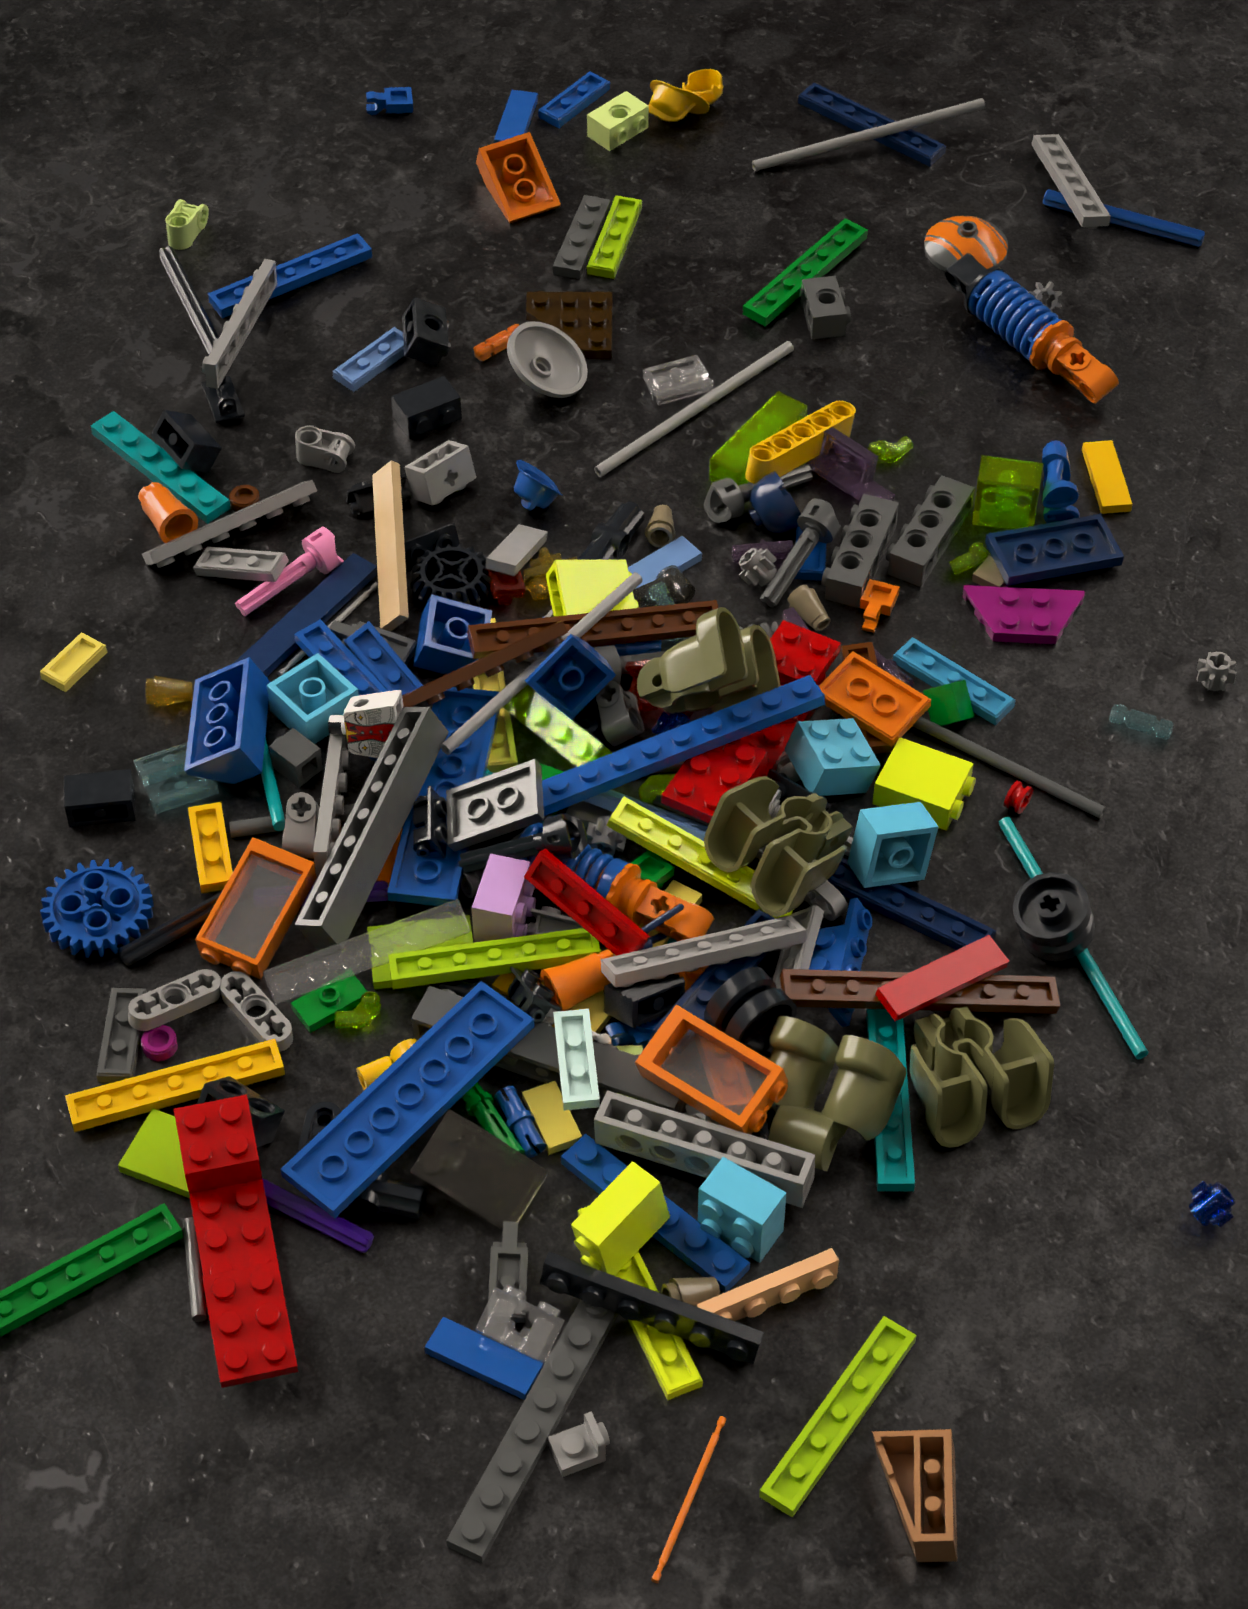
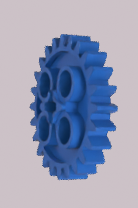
(97, 908)

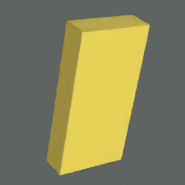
(73, 662)
(551, 1121)

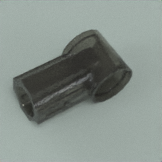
(676, 582)

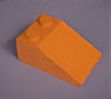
(517, 177)

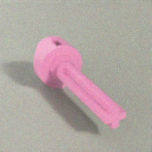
(319, 553)

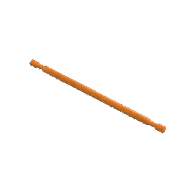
(688, 1499)

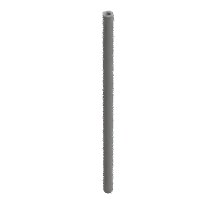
(868, 134)
(693, 409)
(519, 682)

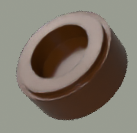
(243, 496)

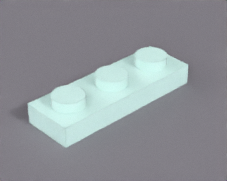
(576, 1059)

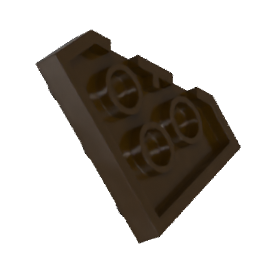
(580, 315)

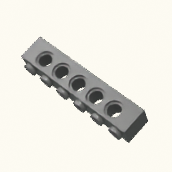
(699, 1144)

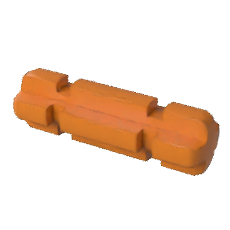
(493, 344)

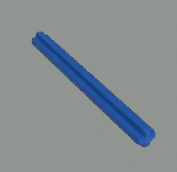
(1136, 221)

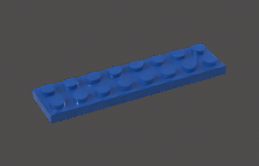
(434, 878)
(407, 1099)

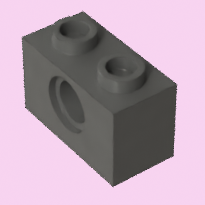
(824, 307)

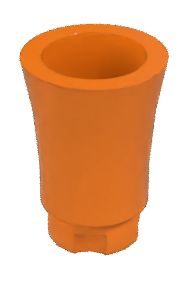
(167, 512)
(576, 979)

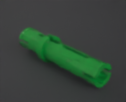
(481, 1106)

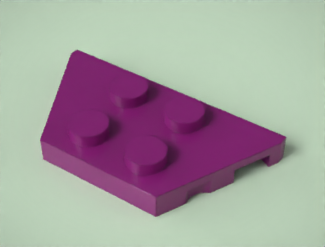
(1023, 613)

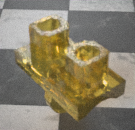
(535, 577)

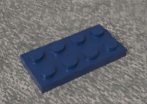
(1054, 549)

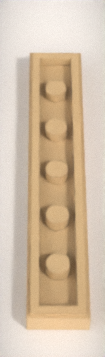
(390, 546)

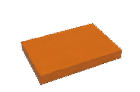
(873, 698)

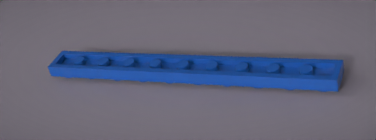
(680, 743)

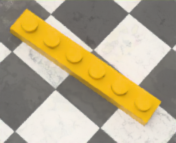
(172, 1085)

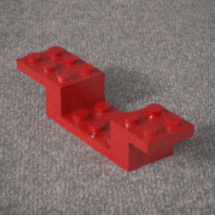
(709, 775)
(235, 1242)

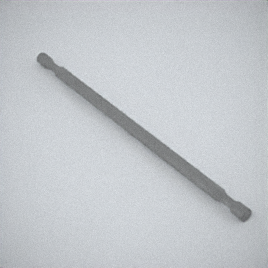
(340, 618)

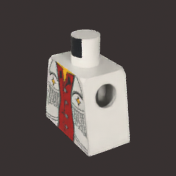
(368, 721)

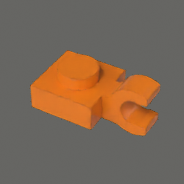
(877, 600)

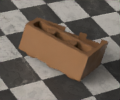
(923, 1485)

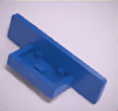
(843, 949)

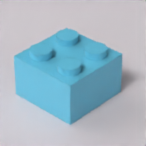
(309, 696)
(832, 757)
(892, 844)
(741, 1209)

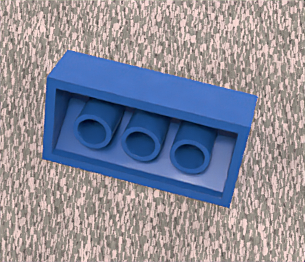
(228, 724)

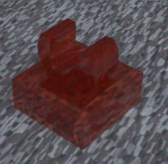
(506, 586)

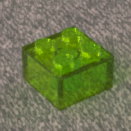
(1007, 493)

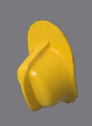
(674, 103)

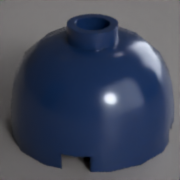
(773, 505)

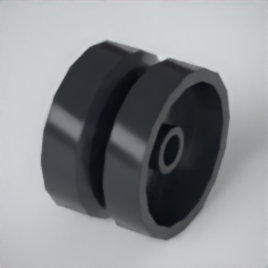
(1054, 916)
(749, 1008)

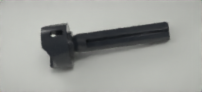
(553, 837)

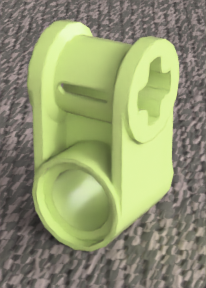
(185, 224)

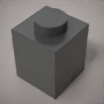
(295, 757)

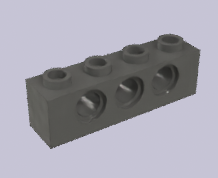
(930, 530)
(860, 549)

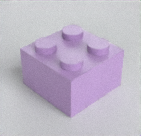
(502, 900)

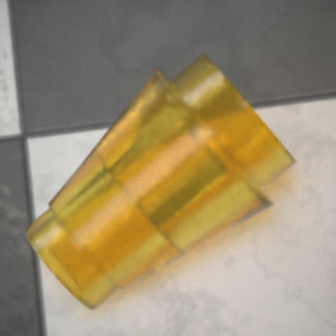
(167, 691)

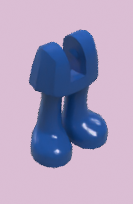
(1058, 491)

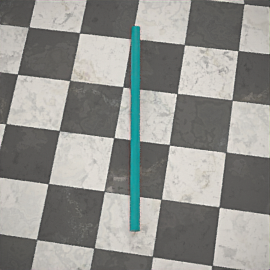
(1085, 958)

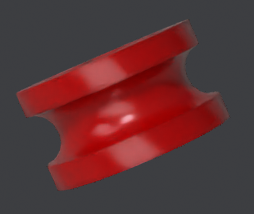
(1018, 797)

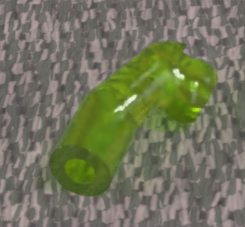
(889, 451)
(975, 557)
(654, 786)
(363, 1013)

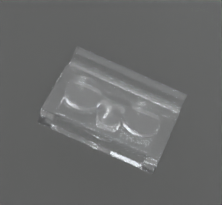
(677, 379)

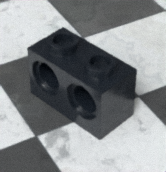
(264, 1114)

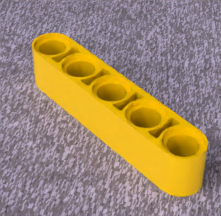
(798, 441)

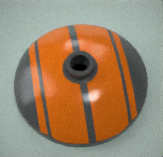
(965, 234)

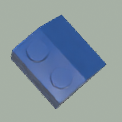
(443, 634)
(571, 676)

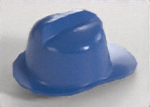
(534, 487)

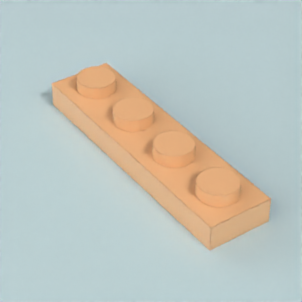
(776, 1287)

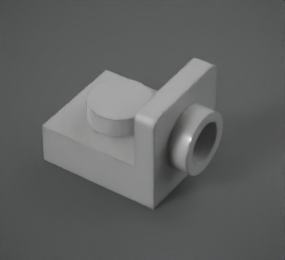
(580, 1446)

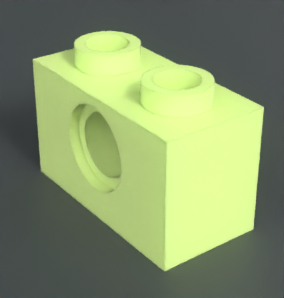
(617, 121)

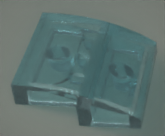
(168, 783)

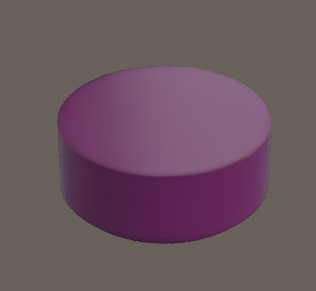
(159, 1043)

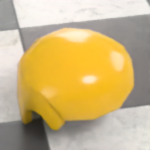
(705, 83)

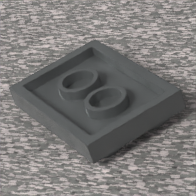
(494, 805)

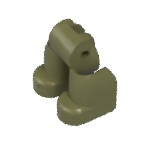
(711, 668)
(801, 842)
(957, 1092)
(860, 1096)

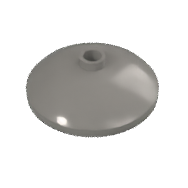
(547, 359)

